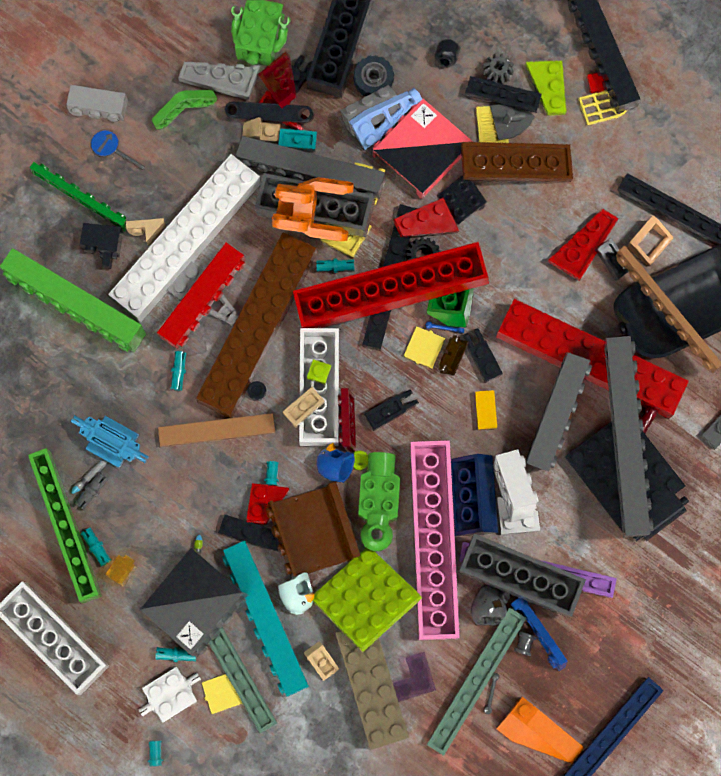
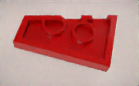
(429, 219)

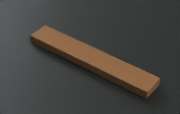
(216, 430)

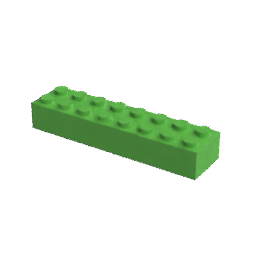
(73, 301)

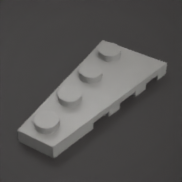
(230, 80)

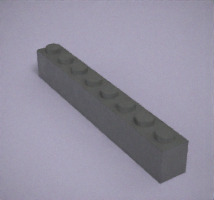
(307, 166)

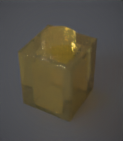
(121, 570)

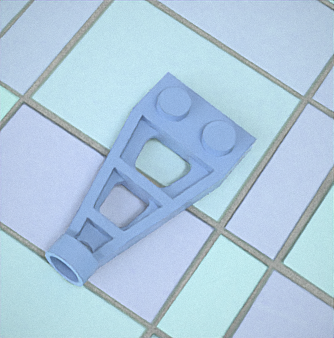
(362, 123)

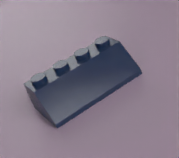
(473, 495)

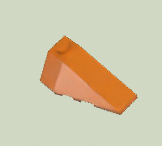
(533, 729)

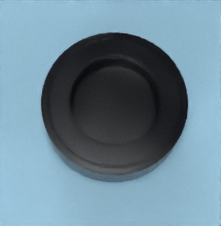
(256, 391)

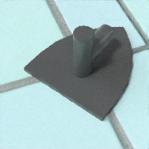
(510, 121)

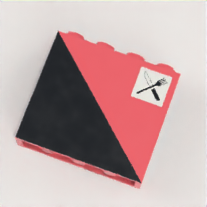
(422, 147)

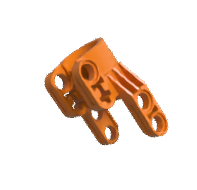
(298, 207)

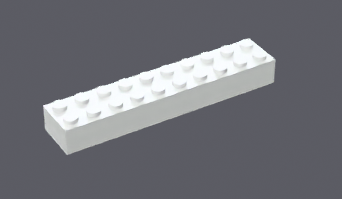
(185, 238)

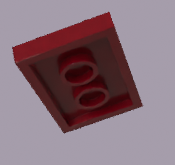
(347, 419)

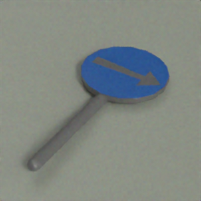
(106, 143)

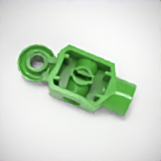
(379, 499)

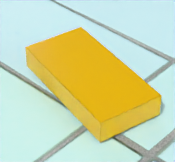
(485, 410)

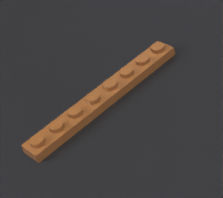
(672, 314)

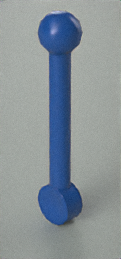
(429, 325)

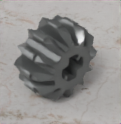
(501, 63)

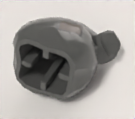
(489, 606)

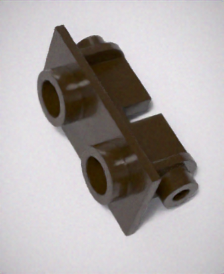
(450, 362)

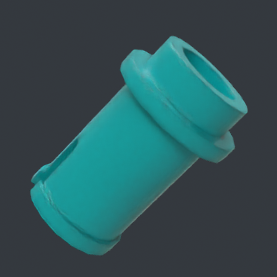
(271, 473)
(155, 753)

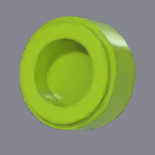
(361, 460)

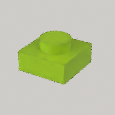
(319, 372)

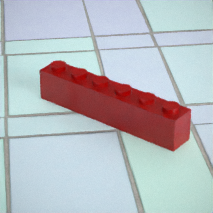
(201, 296)

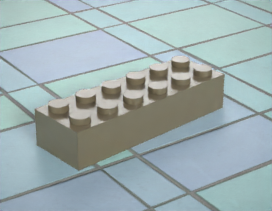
(373, 692)

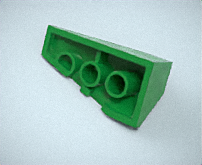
(452, 308)

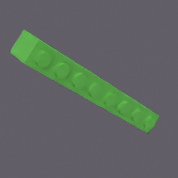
(65, 526)

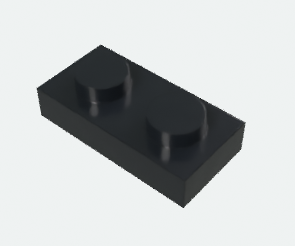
(607, 252)

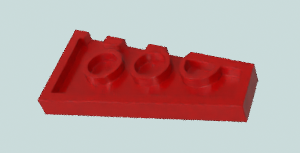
(580, 250)

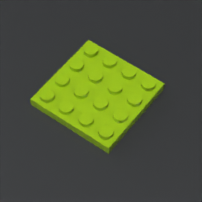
(366, 598)

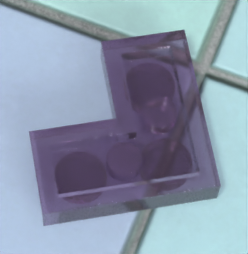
(420, 680)

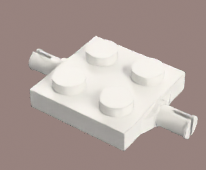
(169, 694)

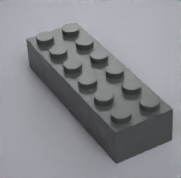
(347, 211)
(557, 411)
(522, 576)

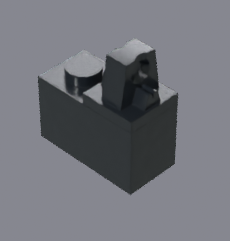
(104, 239)

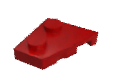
(260, 497)

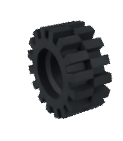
(420, 244)

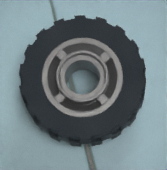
(369, 66)

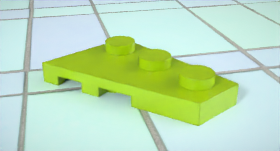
(549, 81)

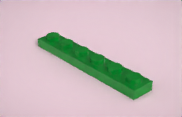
(74, 192)

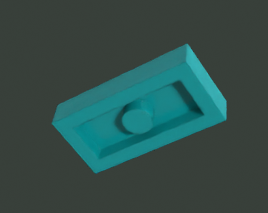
(298, 139)

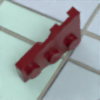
(280, 80)

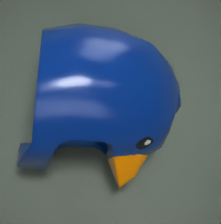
(335, 464)

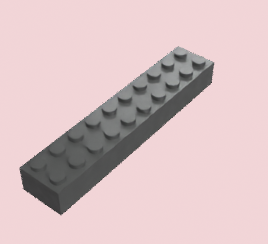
(627, 438)

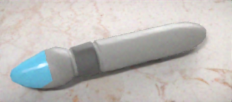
(89, 476)

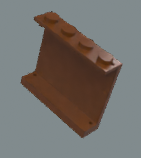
(313, 531)

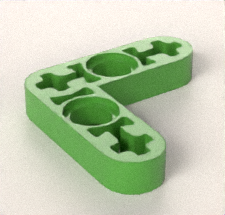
(179, 102)

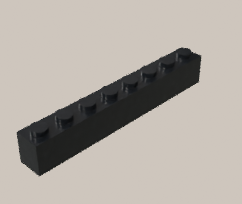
(605, 54)

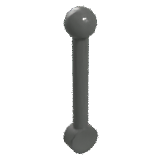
(488, 710)

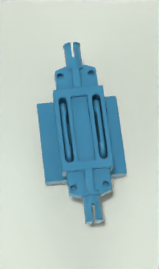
(110, 440)

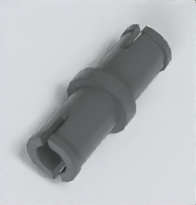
(91, 490)

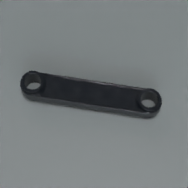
(269, 112)

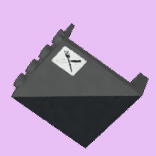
(194, 603)

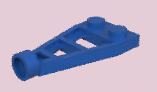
(556, 657)

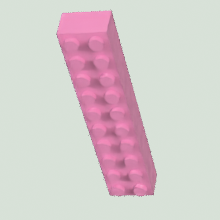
(434, 540)

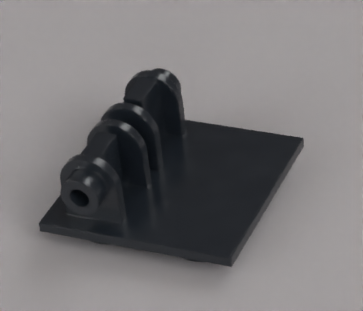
(463, 199)

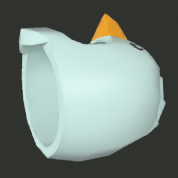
(297, 594)

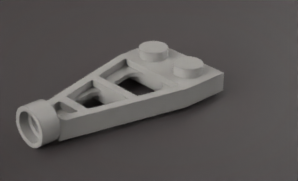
(187, 279)

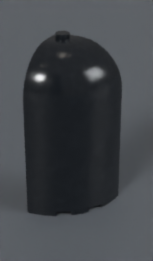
(694, 291)

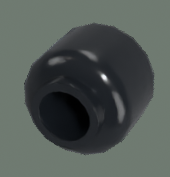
(447, 53)

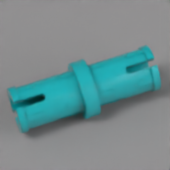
(335, 265)
(178, 371)
(96, 547)
(174, 654)

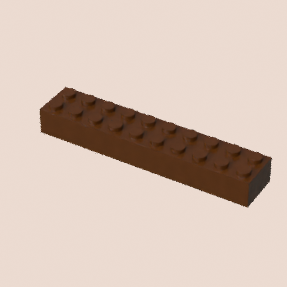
(256, 325)

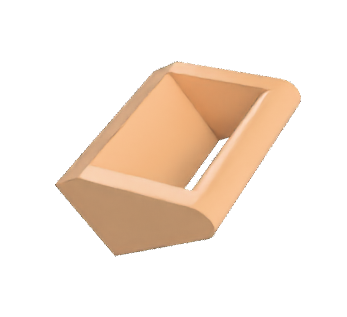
(633, 246)

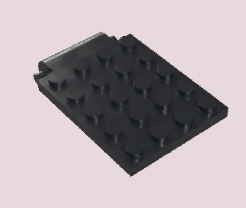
(596, 467)

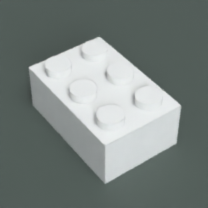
(515, 485)

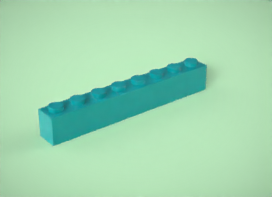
(266, 619)

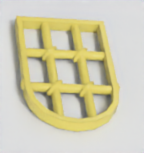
(599, 112)

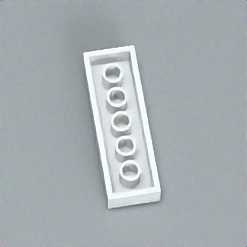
(323, 424)
(51, 638)

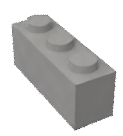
(367, 102)
(97, 103)

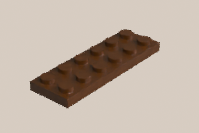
(516, 161)

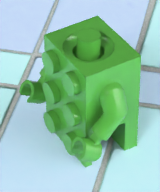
(259, 32)

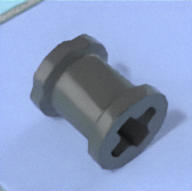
(525, 644)

